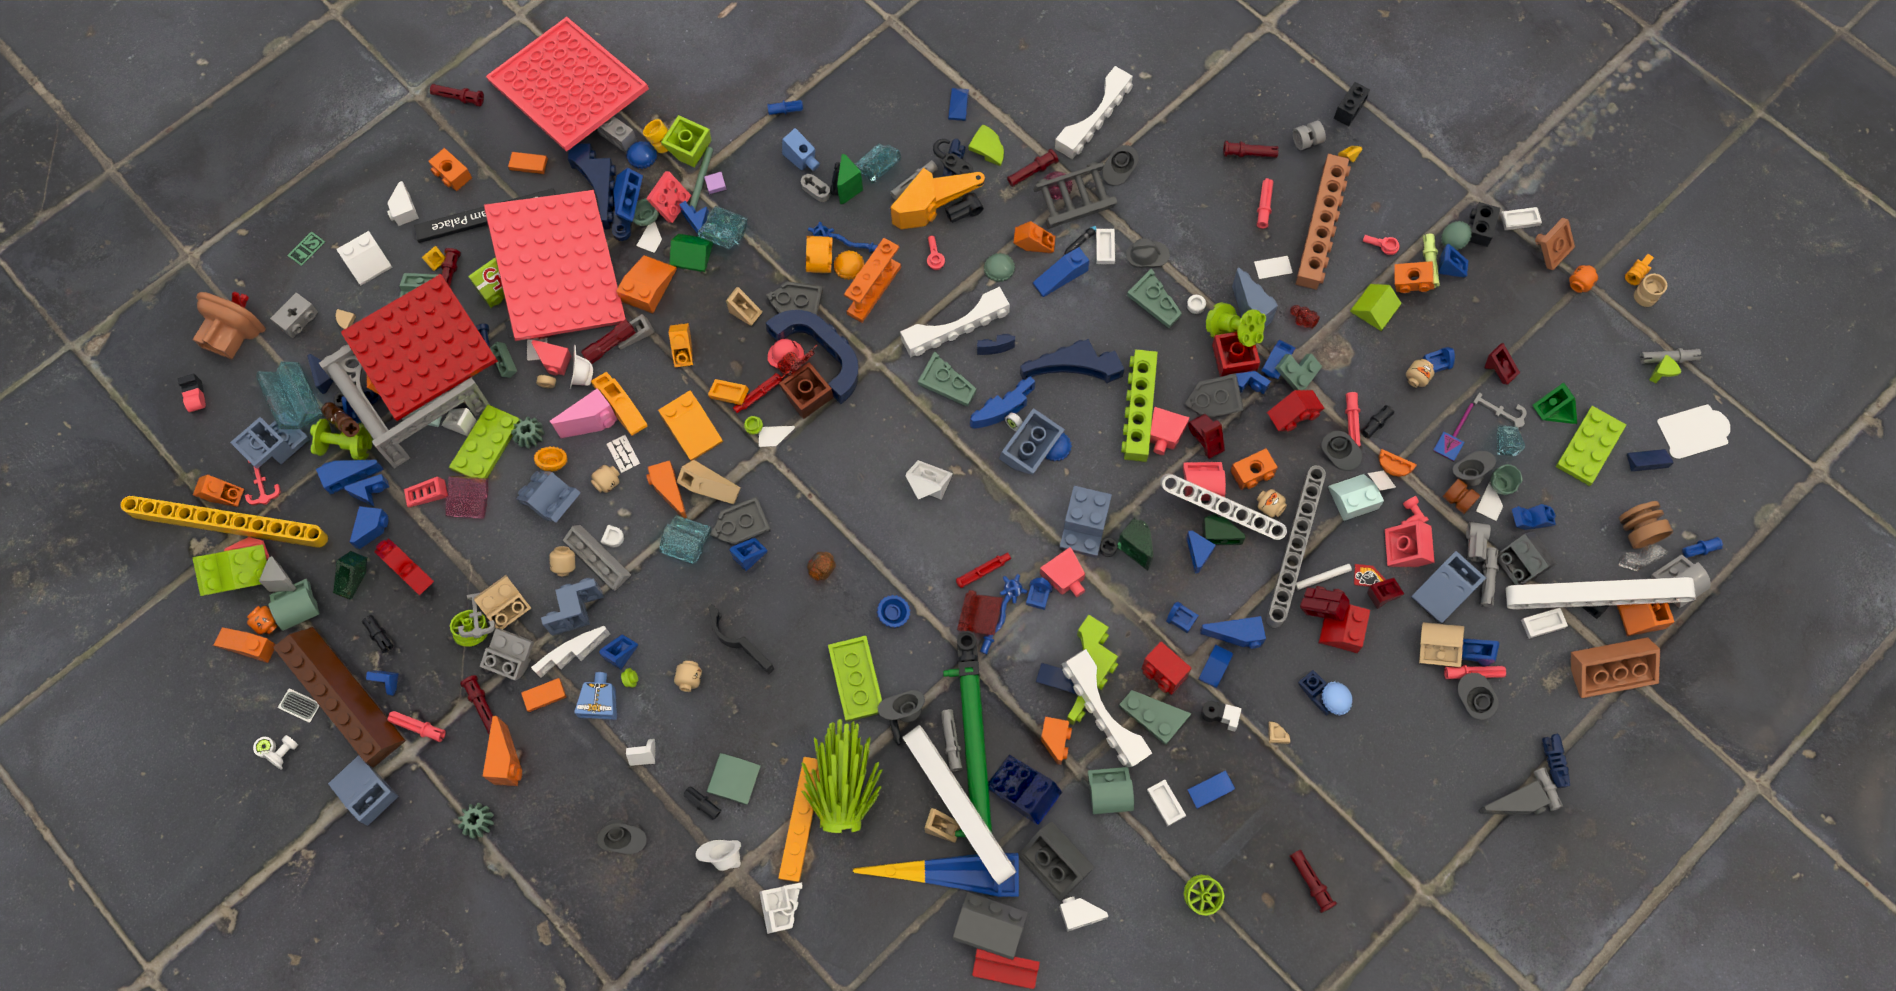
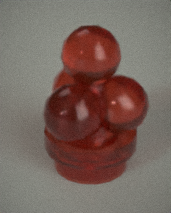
(1305, 316)

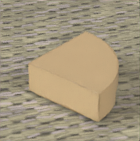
(344, 318)
(1277, 734)

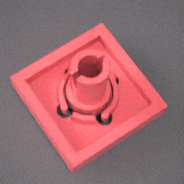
(665, 193)

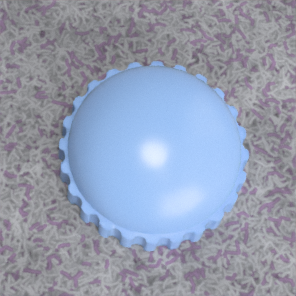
(1337, 698)

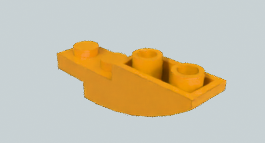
(620, 403)

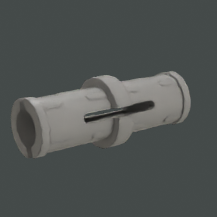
(1549, 788)

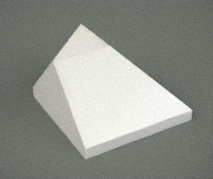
(928, 480)

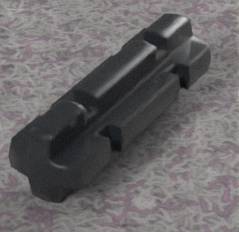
(834, 189)

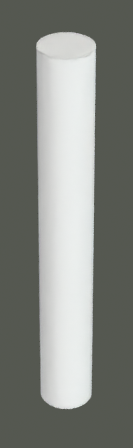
(1323, 576)

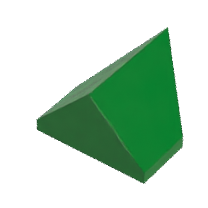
(1557, 406)

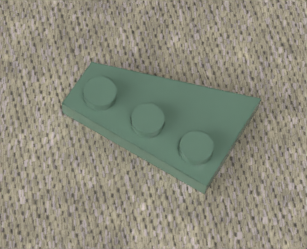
(1153, 298)
(945, 381)
(1155, 716)

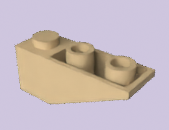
(707, 482)

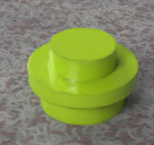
(753, 425)
(629, 678)

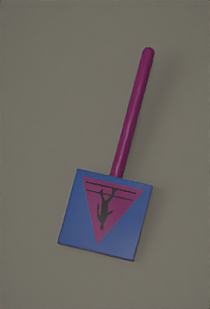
(1449, 445)

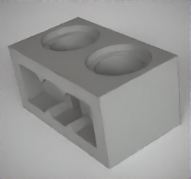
(617, 133)

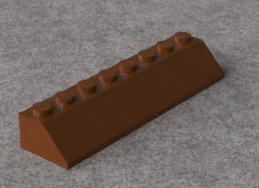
(339, 695)

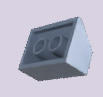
(1031, 443)

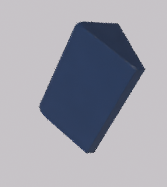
(1649, 460)

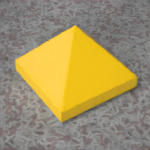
(1351, 152)
(434, 258)

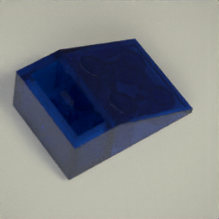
(1024, 789)

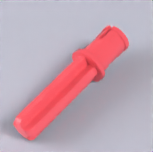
(1265, 201)
(1353, 416)
(1487, 671)
(417, 726)

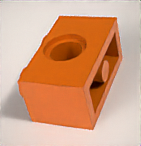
(458, 173)
(1406, 271)
(1261, 461)

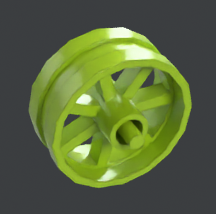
(468, 623)
(1203, 895)

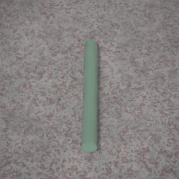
(700, 180)

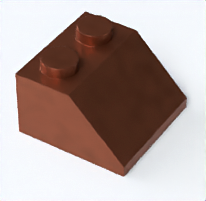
(806, 390)

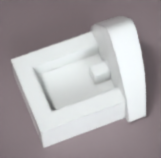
(642, 755)

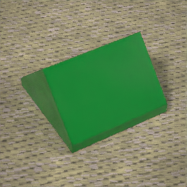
(849, 180)
(690, 252)

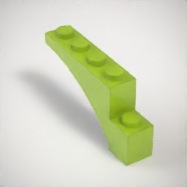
(1092, 635)

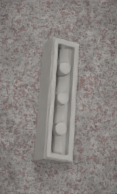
(596, 557)

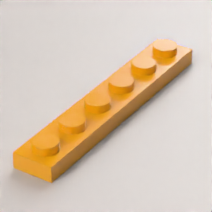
(799, 827)

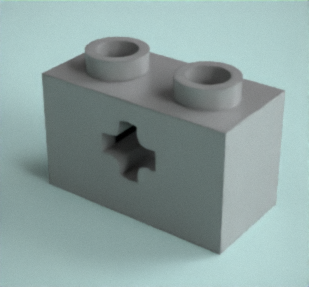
(294, 315)

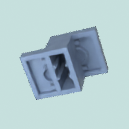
(265, 441)
(547, 495)
(1085, 521)
(572, 606)

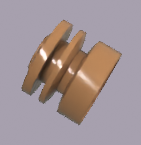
(1645, 525)

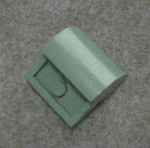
(293, 606)
(1111, 790)

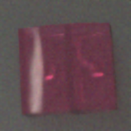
(467, 497)

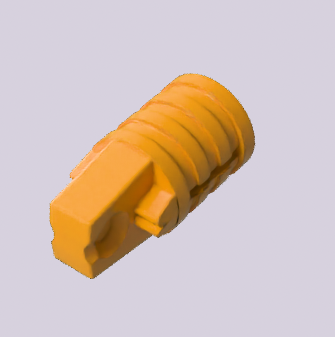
(1638, 270)

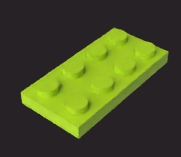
(485, 443)
(1591, 445)
(855, 678)

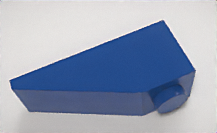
(626, 193)
(1062, 272)
(338, 474)
(1239, 632)

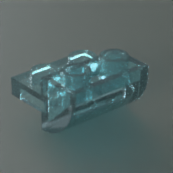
(878, 161)
(723, 227)
(684, 539)

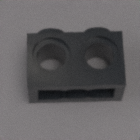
(1351, 104)
(1484, 224)

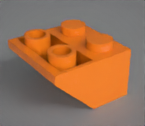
(1645, 617)

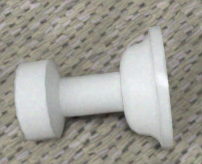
(276, 758)

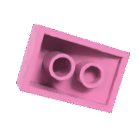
(586, 416)

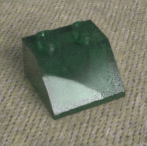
(1137, 543)

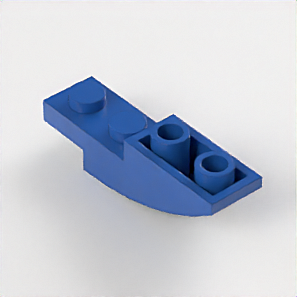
(997, 409)

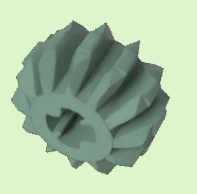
(528, 432)
(482, 823)

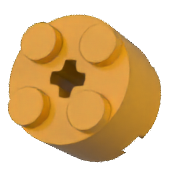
(818, 254)

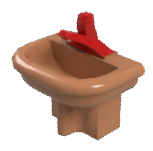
(225, 323)

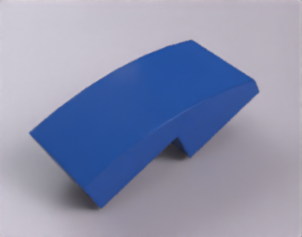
(1211, 789)

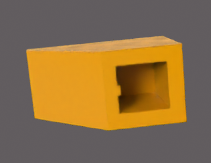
(681, 345)

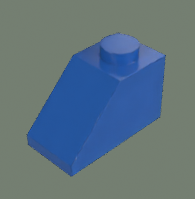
(368, 526)

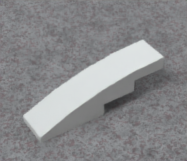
(578, 646)

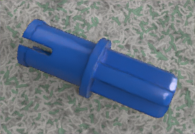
(785, 107)
(1703, 547)

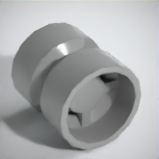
(1309, 135)

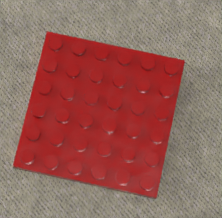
(418, 347)

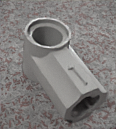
(1477, 544)

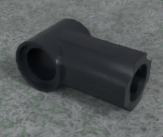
(967, 206)

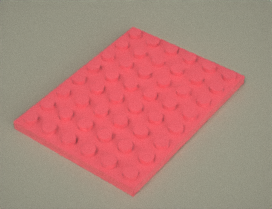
(567, 83)
(554, 264)

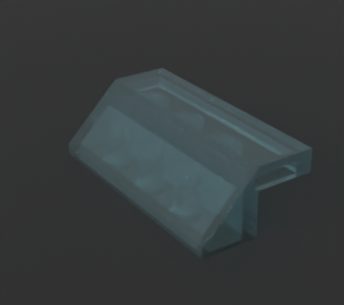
(289, 396)

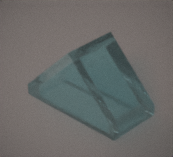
(1509, 441)

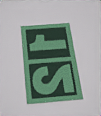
(306, 248)

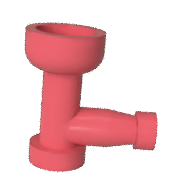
(1418, 515)

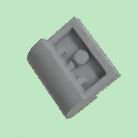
(1682, 567)
(507, 654)

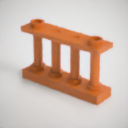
(872, 280)

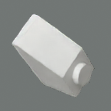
(401, 206)
(1080, 913)

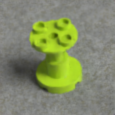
(1225, 320)
(323, 438)

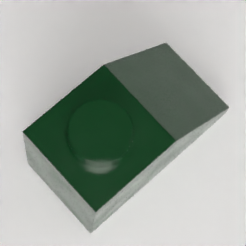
(1221, 531)

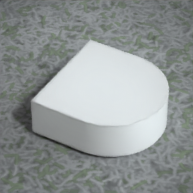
(612, 537)

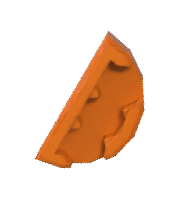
(1394, 464)

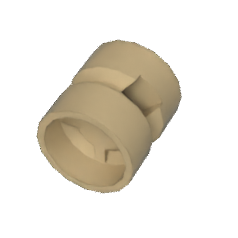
(1650, 290)

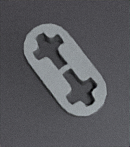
(817, 186)

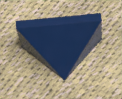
(321, 378)

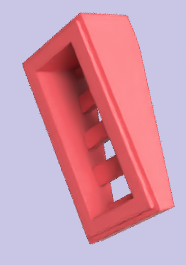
(437, 488)

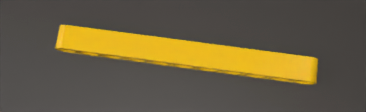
(216, 517)

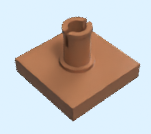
(1556, 243)

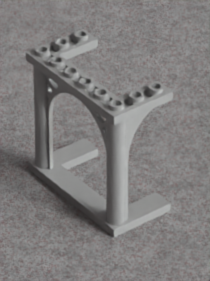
(388, 440)

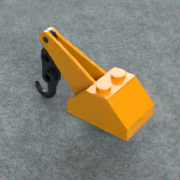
(925, 194)

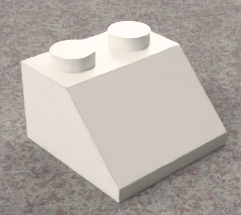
(364, 258)

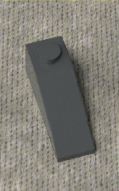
(1521, 802)

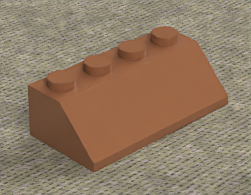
(1615, 667)

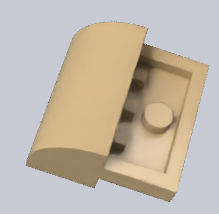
(502, 603)
(1441, 644)

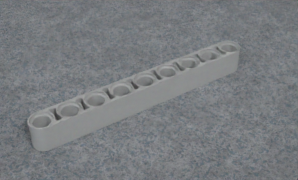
(1294, 554)

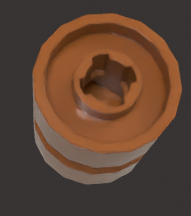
(1461, 496)

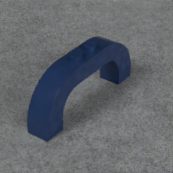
(838, 347)

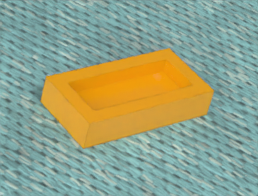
(728, 392)

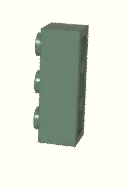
(505, 363)

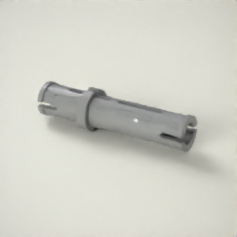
(896, 192)
(1678, 355)
(1490, 568)
(952, 748)

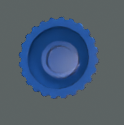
(641, 154)
(1060, 449)
(893, 611)

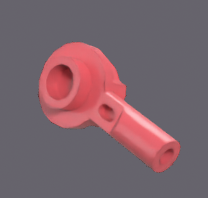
(1388, 245)
(935, 259)

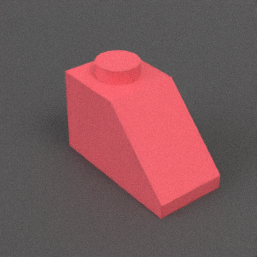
(552, 357)

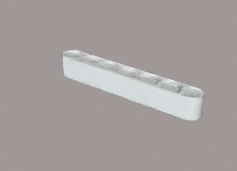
(1230, 512)

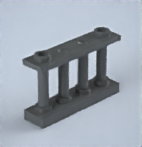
(1071, 214)

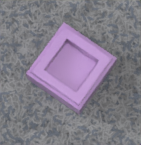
(715, 182)

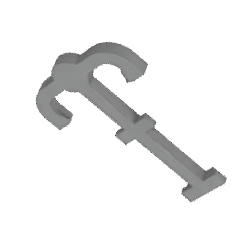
(1518, 422)
(476, 632)

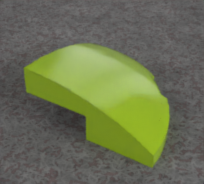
(987, 143)

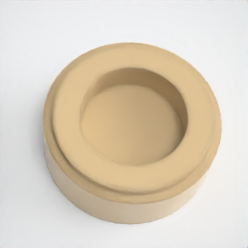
(546, 381)

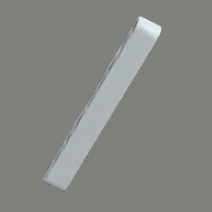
(1600, 593)
(959, 805)

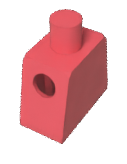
(1166, 429)
(1064, 573)

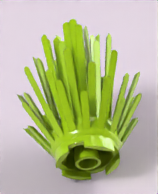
(841, 780)

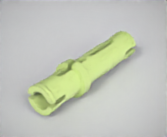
(1430, 253)

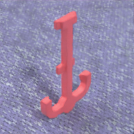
(263, 499)

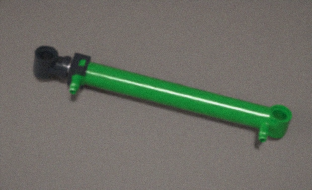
(973, 726)

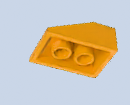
(690, 425)

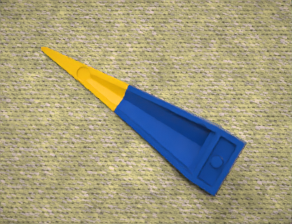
(956, 872)

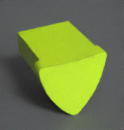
(1666, 367)

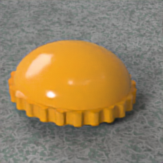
(848, 264)
(550, 458)

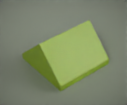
(1377, 305)

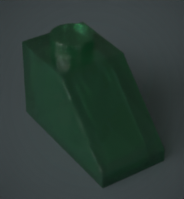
(349, 574)

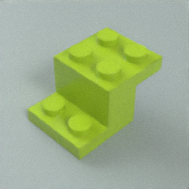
(229, 569)

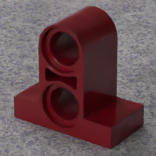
(1208, 434)

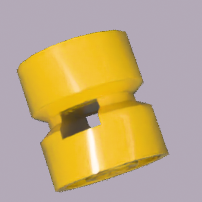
(654, 133)

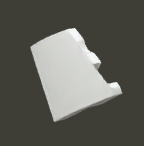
(779, 906)

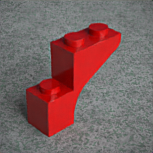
(403, 566)

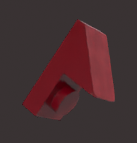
(1502, 363)
(1384, 591)

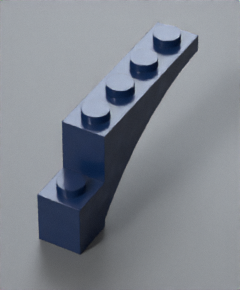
(599, 174)
(1078, 359)

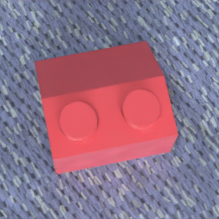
(1409, 545)

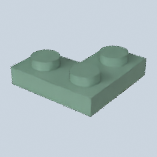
(1299, 374)

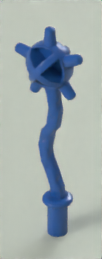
(821, 230)
(1012, 589)

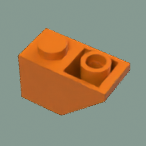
(1034, 238)
(218, 491)
(1054, 738)

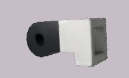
(1222, 713)

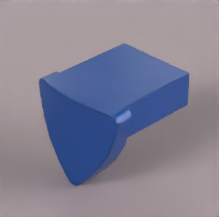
(1441, 359)
(1039, 593)
(1182, 617)
(389, 678)

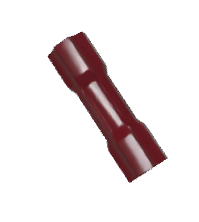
(598, 349)

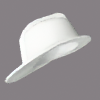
(581, 370)
(720, 853)

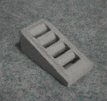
(643, 333)

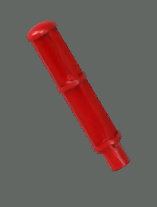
(759, 392)
(982, 570)

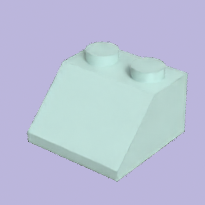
(1356, 496)

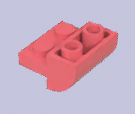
(1206, 475)

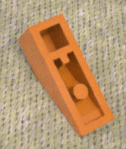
(665, 483)
(245, 644)

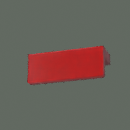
(1015, 972)

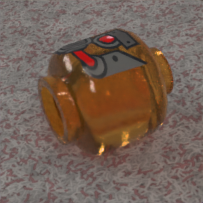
(821, 566)

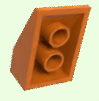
(645, 283)
(501, 760)

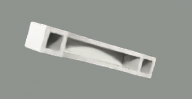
(1075, 136)
(921, 337)
(1128, 745)

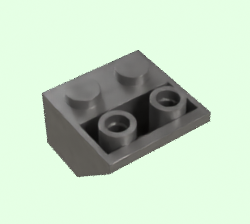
(1525, 559)

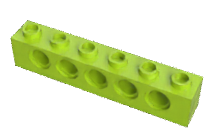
(1139, 450)

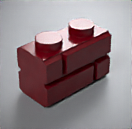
(1325, 603)

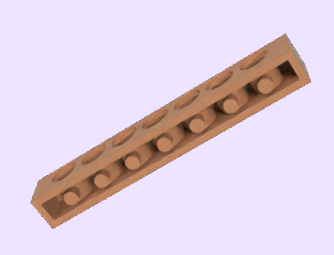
(1306, 275)

